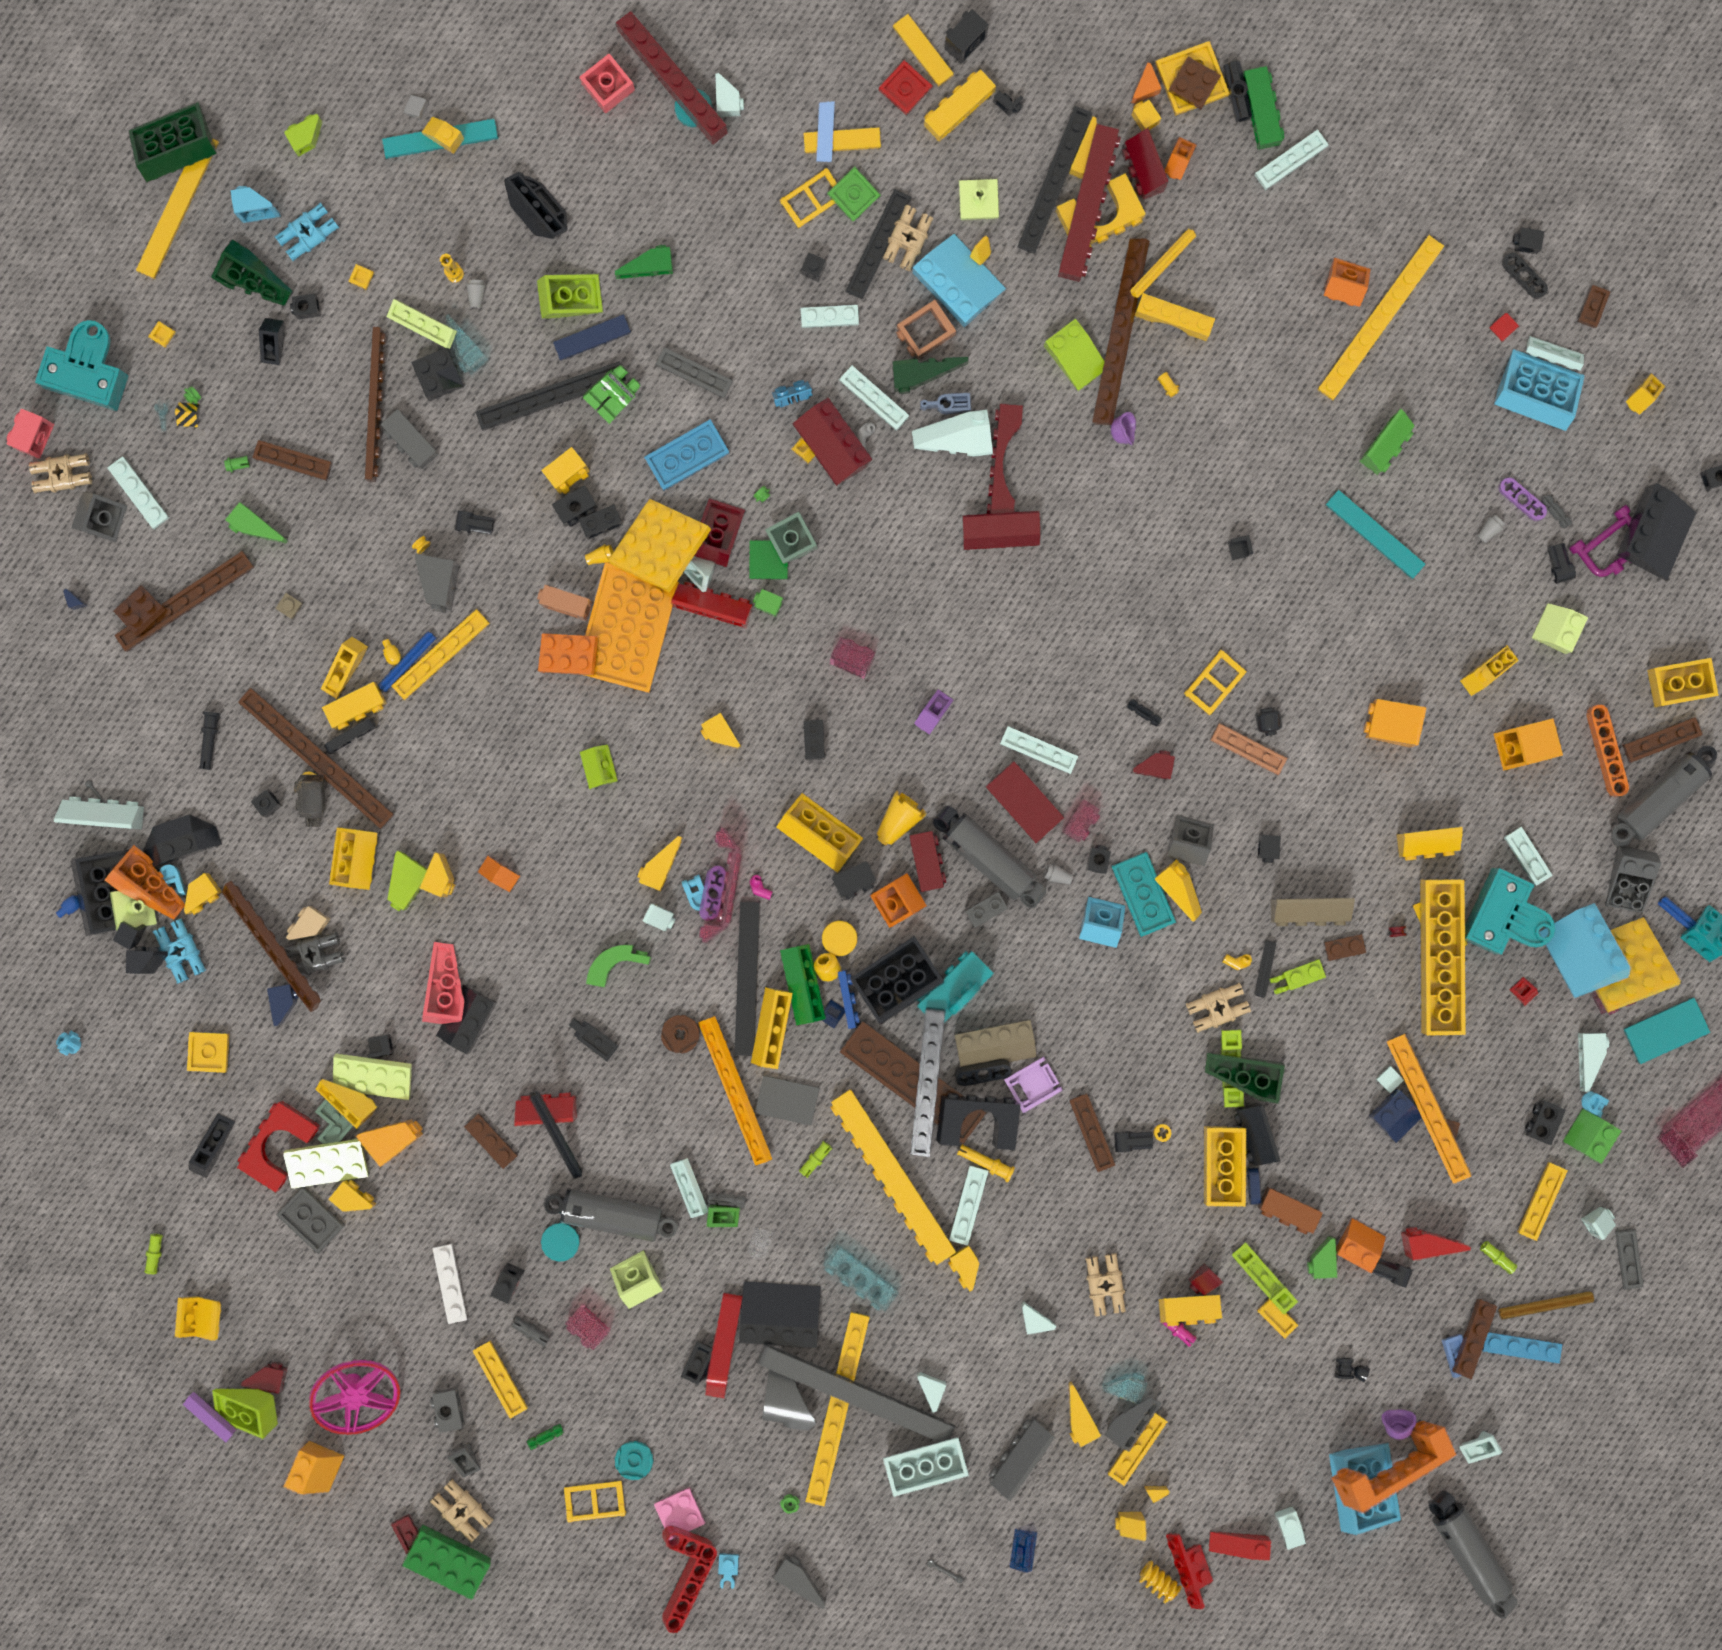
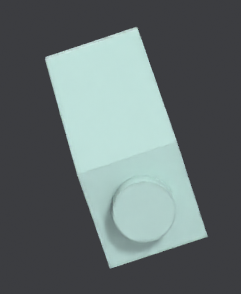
(727, 98)
(659, 917)
(1599, 1222)
(1290, 1527)

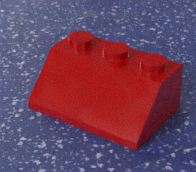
(562, 1109)

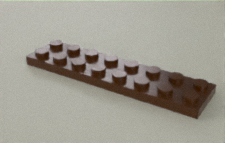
(898, 1071)

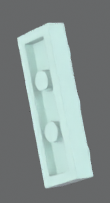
(829, 316)
(1555, 353)
(1528, 856)
(689, 1188)

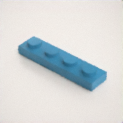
(1523, 1347)

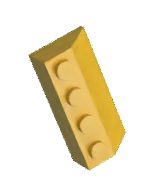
(819, 832)
(1224, 1166)

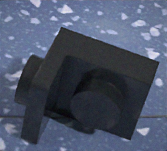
(1005, 103)

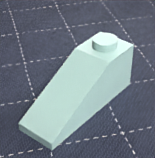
(1591, 1055)

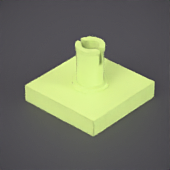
(978, 199)
(131, 911)

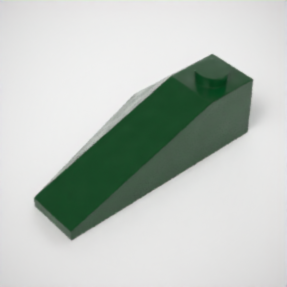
(1250, 1075)

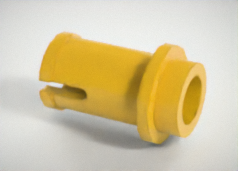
(1168, 385)

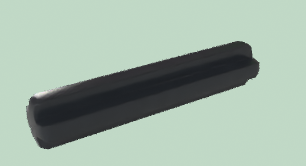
(1265, 969)

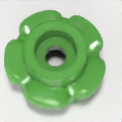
(191, 395)
(762, 494)
(787, 1508)

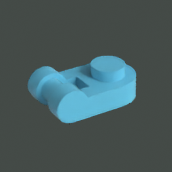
(172, 875)
(694, 898)
(1594, 1103)

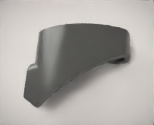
(786, 1404)

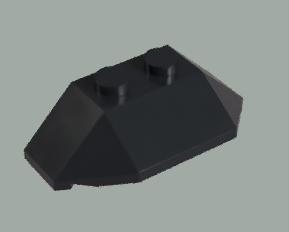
(536, 206)
(180, 839)

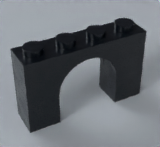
(955, 1109)

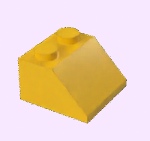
(438, 877)

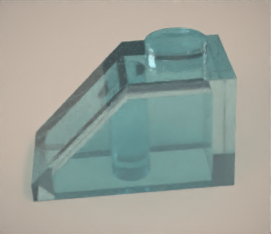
(1127, 1387)

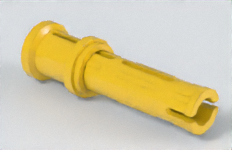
(448, 266)
(995, 1166)

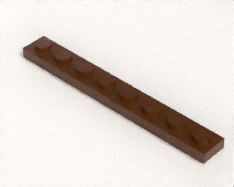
(374, 412)
(190, 598)
(272, 948)

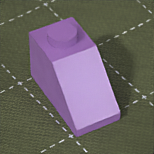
(933, 711)

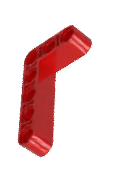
(723, 1345)
(689, 1575)

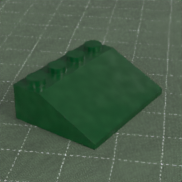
(171, 142)

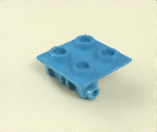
(799, 388)

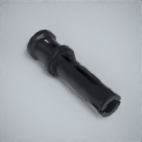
(209, 730)

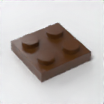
(1194, 83)
(139, 610)

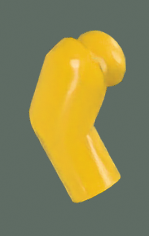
(1238, 963)

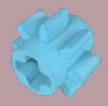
(68, 1043)

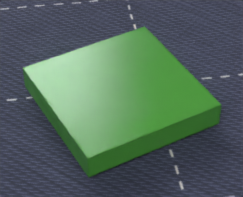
(853, 194)

